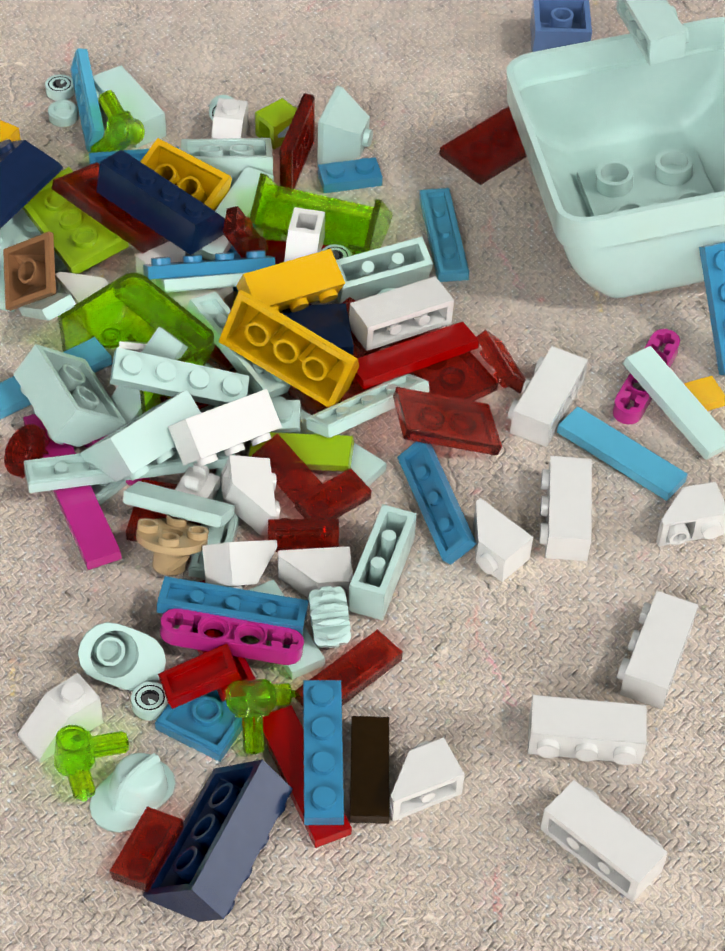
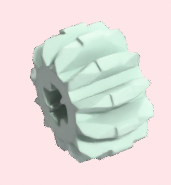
(329, 617)

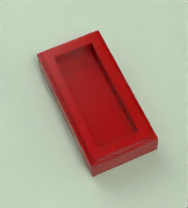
(199, 676)

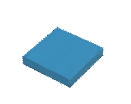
(202, 725)

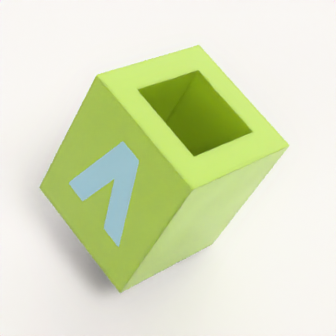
(274, 121)

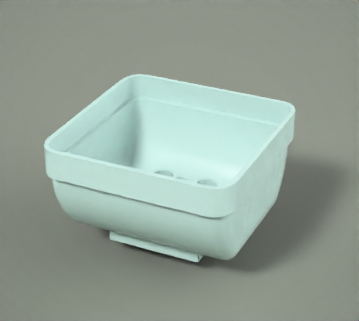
(627, 155)

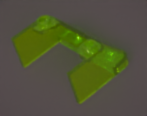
(346, 223)
(133, 311)

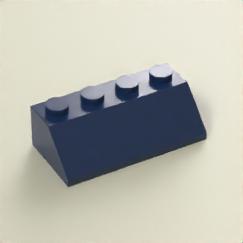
(22, 175)
(158, 203)
(220, 841)

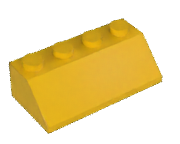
(288, 350)

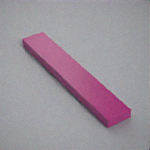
(82, 513)

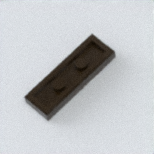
(369, 770)

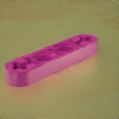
(641, 397)
(233, 631)

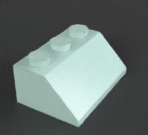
(232, 154)
(67, 397)
(141, 440)

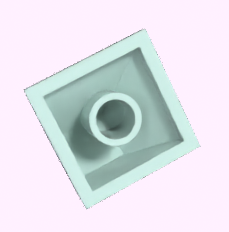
(342, 129)

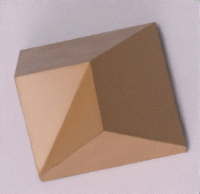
(29, 271)

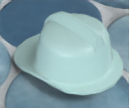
(121, 656)
(124, 795)

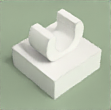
(199, 482)

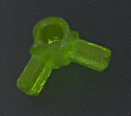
(118, 120)
(252, 701)
(76, 754)

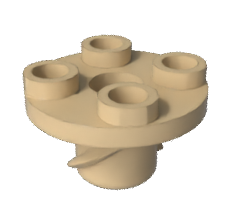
(171, 542)

